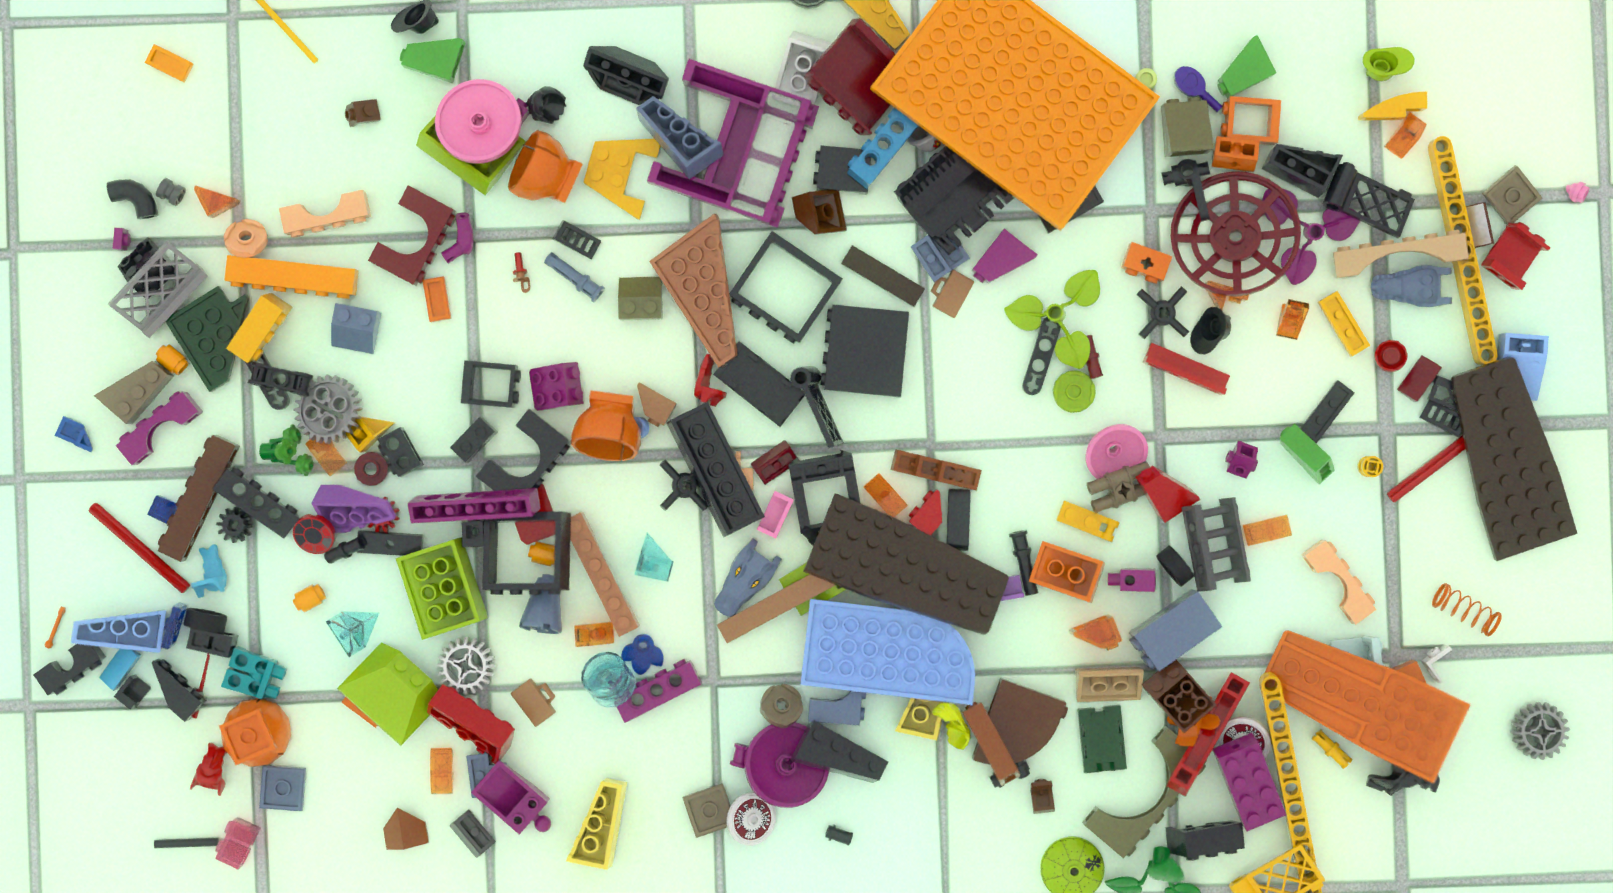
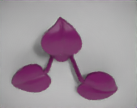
(1338, 228)

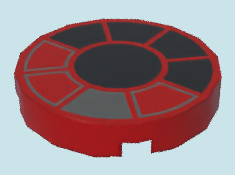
(314, 534)

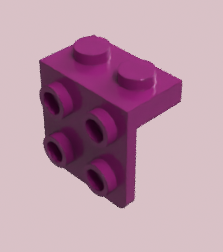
(556, 386)

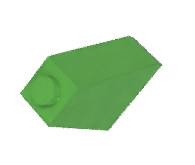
(434, 58)
(1247, 69)
(1307, 453)

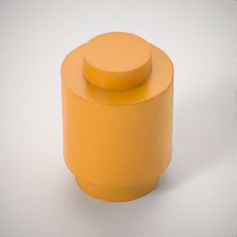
(171, 359)
(542, 553)
(309, 597)

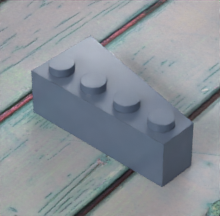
(682, 141)

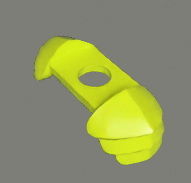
(958, 730)

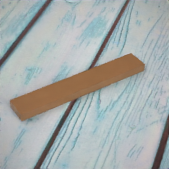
(772, 606)

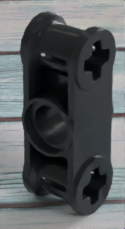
(265, 376)

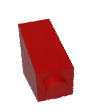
(1165, 493)

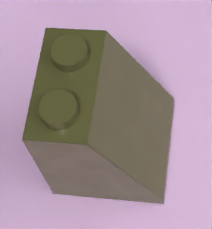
(1186, 127)

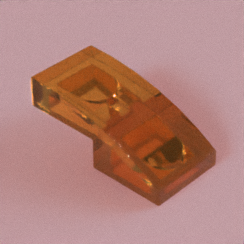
(327, 456)
(1267, 530)
(441, 770)

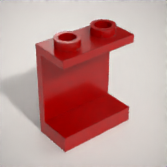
(1514, 254)

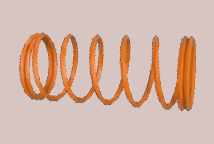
(1486, 626)

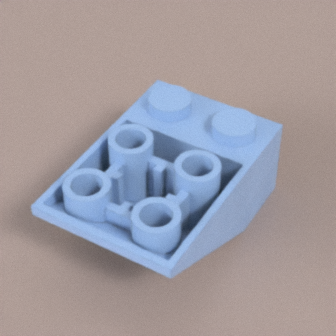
(1530, 355)

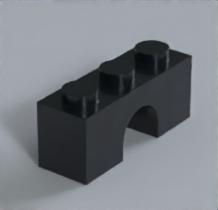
(55, 678)

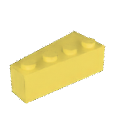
(919, 719)
(600, 828)

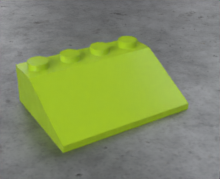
(481, 175)
(441, 588)

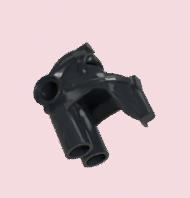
(1398, 780)

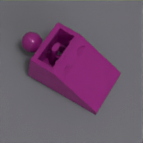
(509, 796)

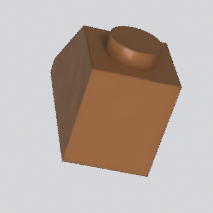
(655, 405)

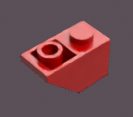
(929, 515)

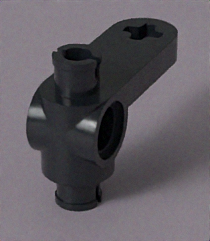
(1176, 176)

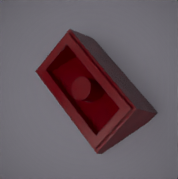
(1419, 378)
(774, 462)

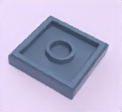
(282, 788)

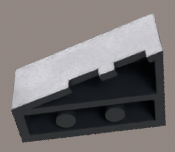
(1302, 168)

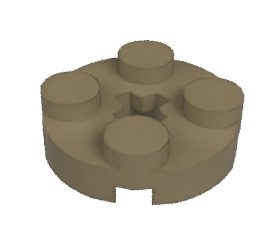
(770, 709)

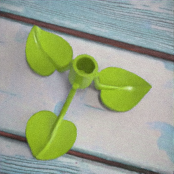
(1028, 309)

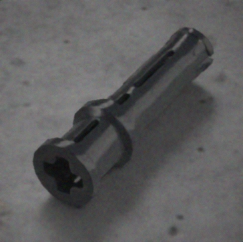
(1022, 552)

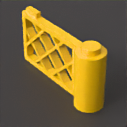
(1247, 883)

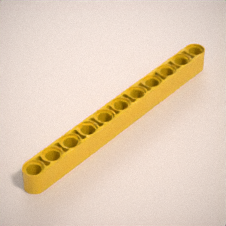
(1463, 282)
(1289, 776)

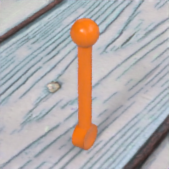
(49, 644)

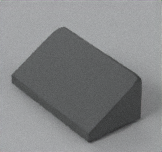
(472, 833)

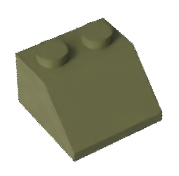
(640, 298)

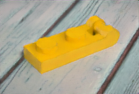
(1086, 520)

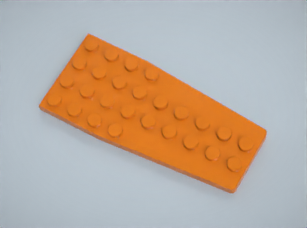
(1369, 703)

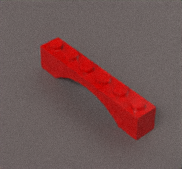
(1196, 755)

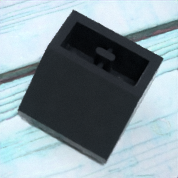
(135, 261)

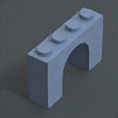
(838, 711)

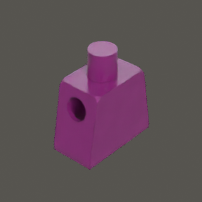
(1144, 579)

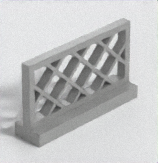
(171, 301)

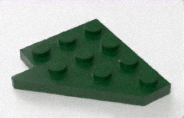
(206, 330)

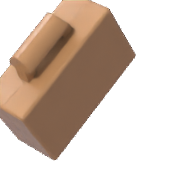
(952, 293)
(534, 702)

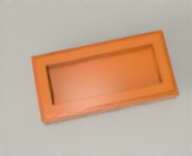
(437, 299)

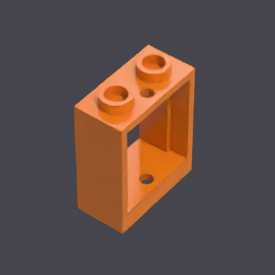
(1272, 123)

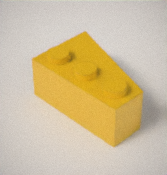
(259, 327)

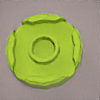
(1074, 391)

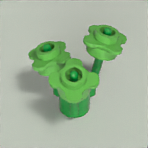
(286, 450)

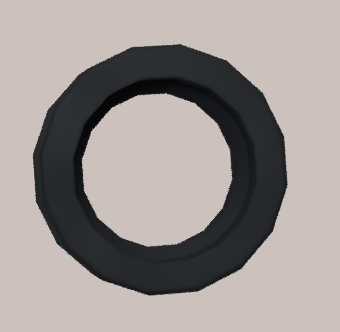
(1175, 566)
(205, 620)

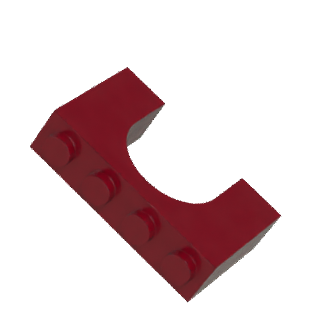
(437, 218)

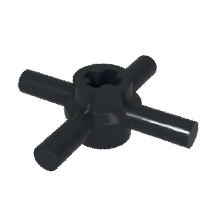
(1162, 321)
(678, 491)

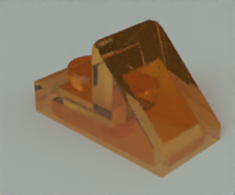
(1219, 300)
(1292, 318)
(593, 634)

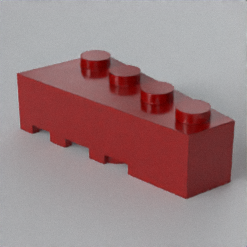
(472, 722)

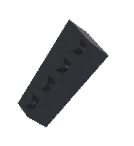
(833, 752)

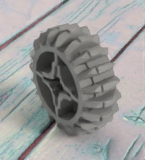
(1557, 730)

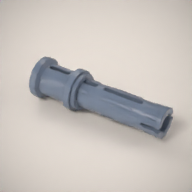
(582, 282)

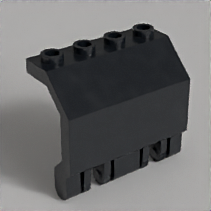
(948, 195)

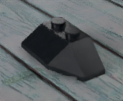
(625, 74)

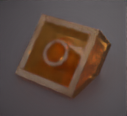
(1099, 632)

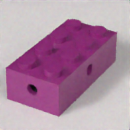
(1249, 781)

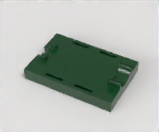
(1102, 739)

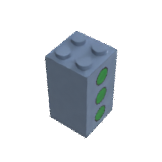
(1174, 630)

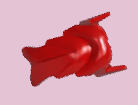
(702, 390)
(210, 770)

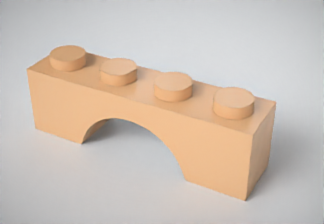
(352, 207)
(1355, 603)

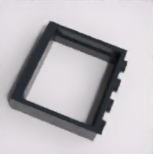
(772, 322)
(561, 560)

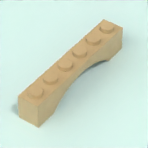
(1445, 248)

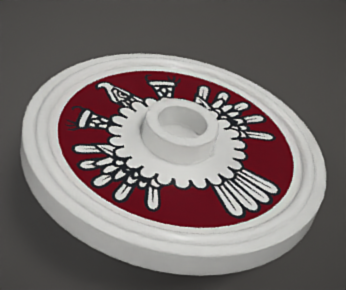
(1242, 726)
(750, 819)

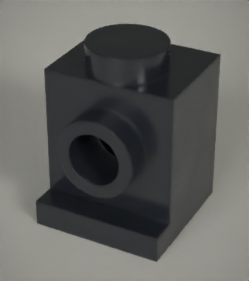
(468, 538)

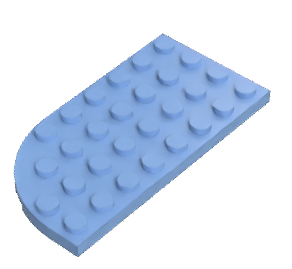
(886, 653)

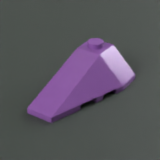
(350, 508)

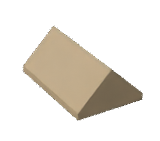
(1109, 684)

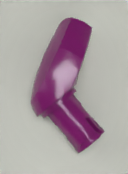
(464, 238)

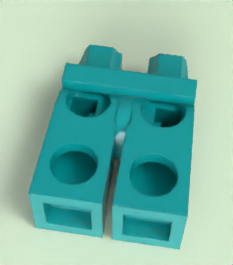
(258, 677)

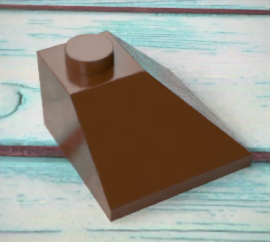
(820, 211)

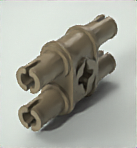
(1119, 486)

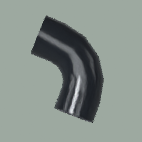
(135, 193)

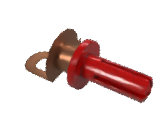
(520, 272)

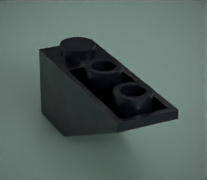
(178, 694)

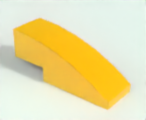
(1396, 107)

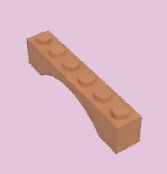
(601, 576)

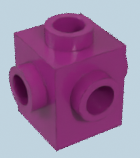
(1242, 459)

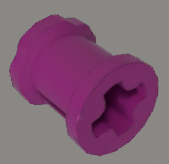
(739, 755)

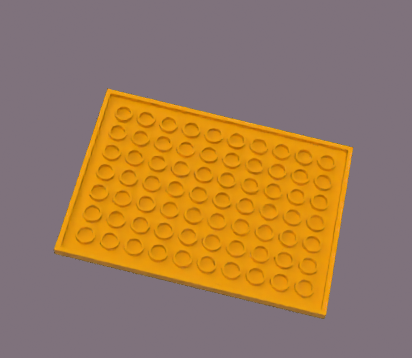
(1017, 99)

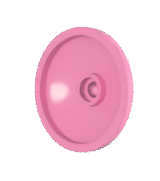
(1129, 449)

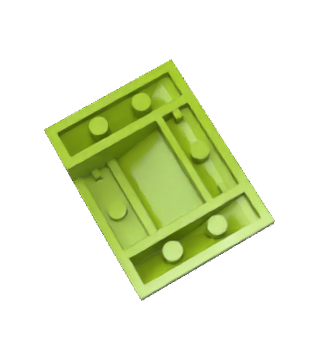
(390, 692)

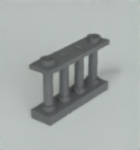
(1199, 547)

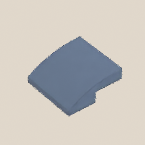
(935, 259)

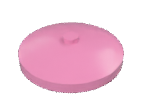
(478, 121)

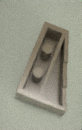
(135, 391)

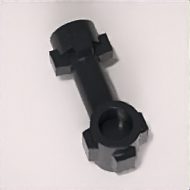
(1022, 767)

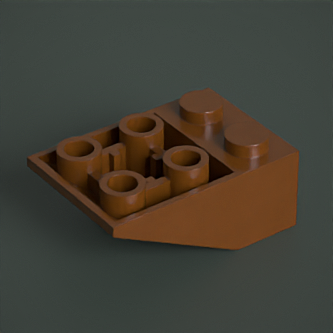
(1179, 695)

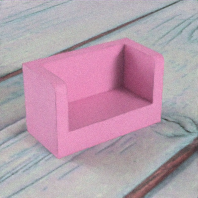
(775, 514)

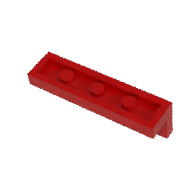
(1186, 369)

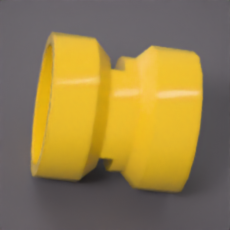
(1366, 466)

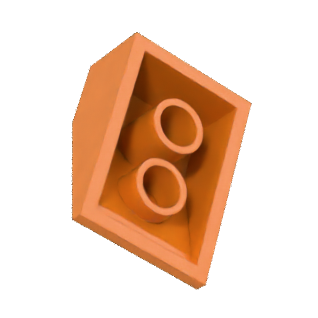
(1067, 571)

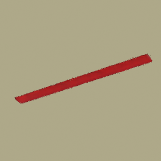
(203, 680)

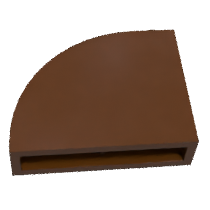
(1022, 719)

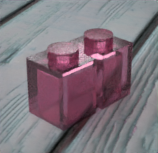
(236, 844)

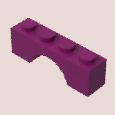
(138, 444)

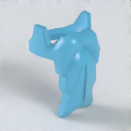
(214, 575)

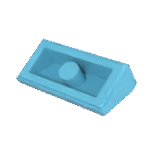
(119, 668)

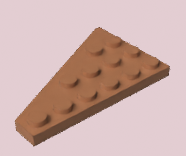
(698, 282)

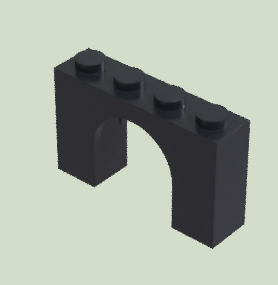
(551, 445)

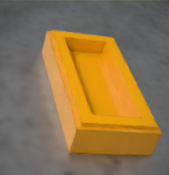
(169, 63)

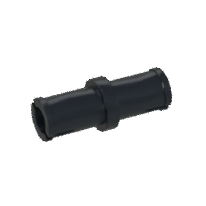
(345, 549)

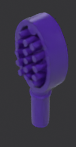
(1193, 84)

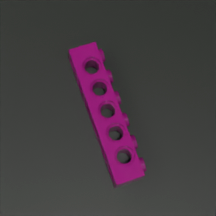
(474, 505)

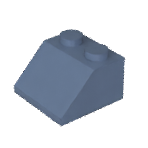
(354, 328)

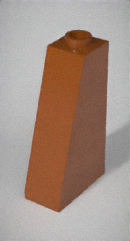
(991, 743)

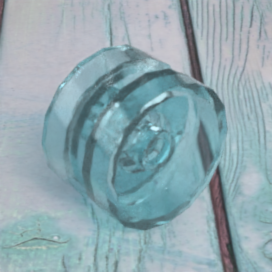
(608, 679)

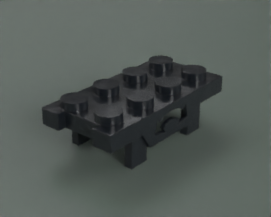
(760, 385)

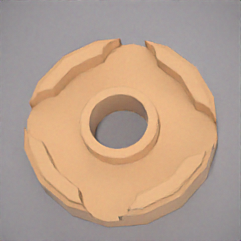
(246, 248)

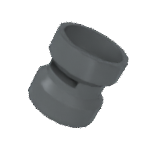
(171, 192)

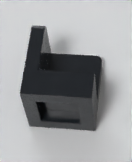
(132, 692)

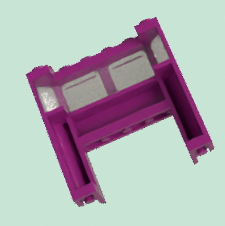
(756, 142)

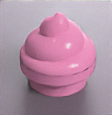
(1577, 191)

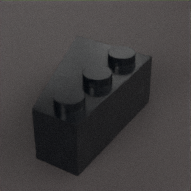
(1205, 839)

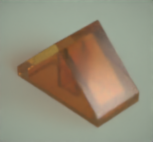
(1406, 135)
(214, 202)

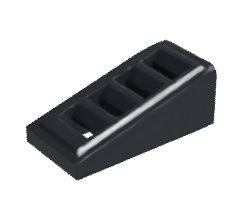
(557, 237)
(1424, 416)

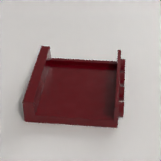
(849, 71)

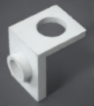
(1433, 655)

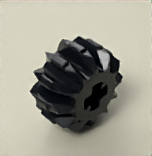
(240, 530)

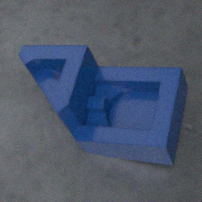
(74, 433)

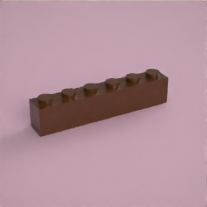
(197, 499)

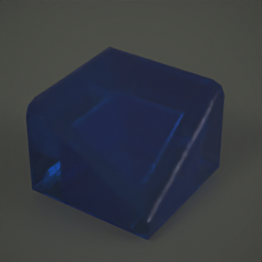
(162, 508)

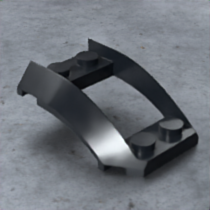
(815, 470)

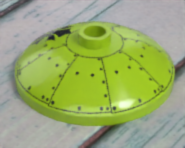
(1069, 854)

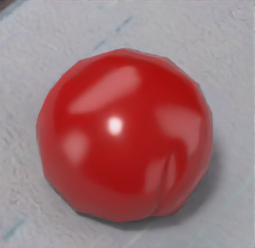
(1391, 356)

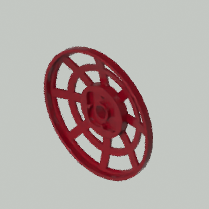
(1236, 222)

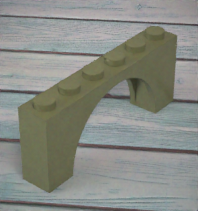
(1125, 832)

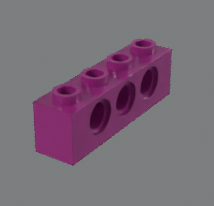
(690, 680)

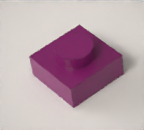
(121, 239)

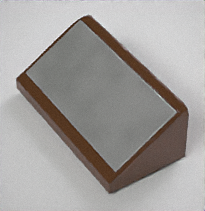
(1480, 224)

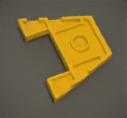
(611, 167)

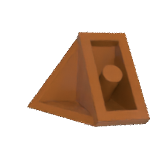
(404, 831)

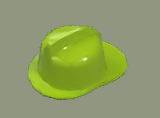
(1386, 62)

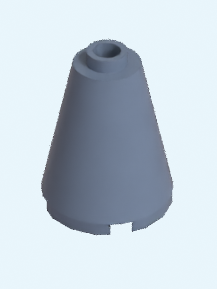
(543, 611)

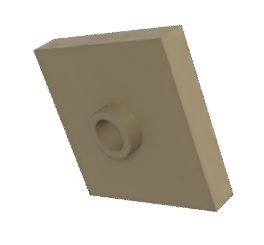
(1512, 195)
(707, 809)

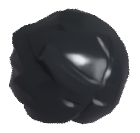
(546, 104)

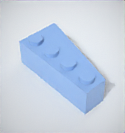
(128, 631)

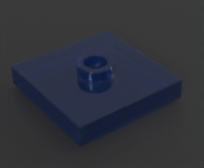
(173, 625)

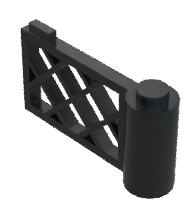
(1345, 185)
(807, 379)

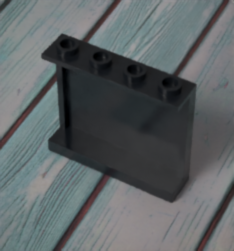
(865, 350)

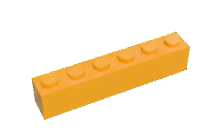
(292, 276)

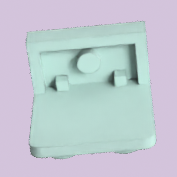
(1365, 647)

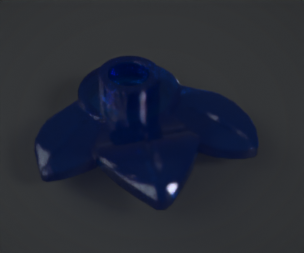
(642, 657)

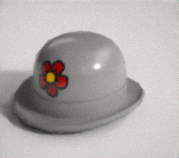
(924, 140)

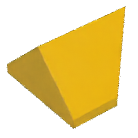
(367, 432)

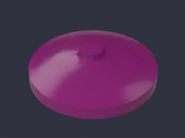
(774, 775)

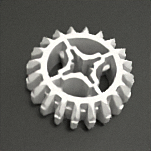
(456, 662)

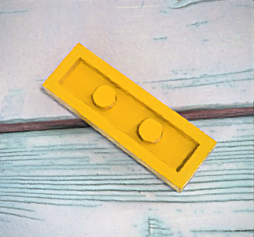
(1343, 323)

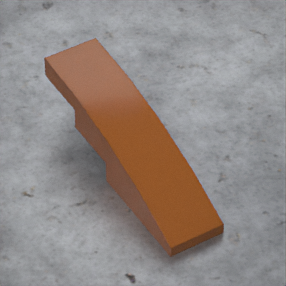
(935, 469)

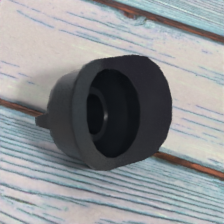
(416, 18)
(1210, 330)

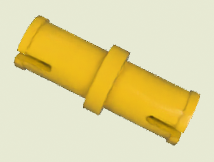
(1332, 749)

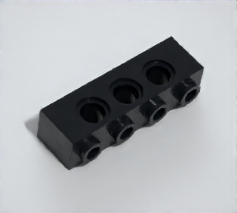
(280, 525)

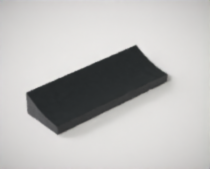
(715, 469)

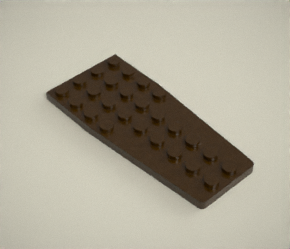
(1510, 461)
(904, 567)

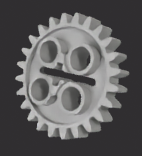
(337, 391)

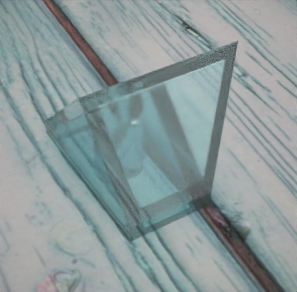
(653, 561)
(352, 629)

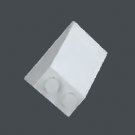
(799, 57)

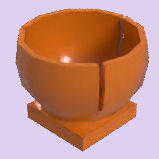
(543, 171)
(607, 428)
(255, 732)

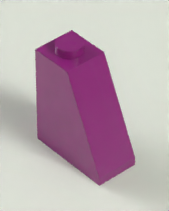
(1002, 257)

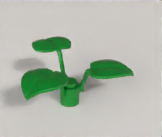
(1160, 868)

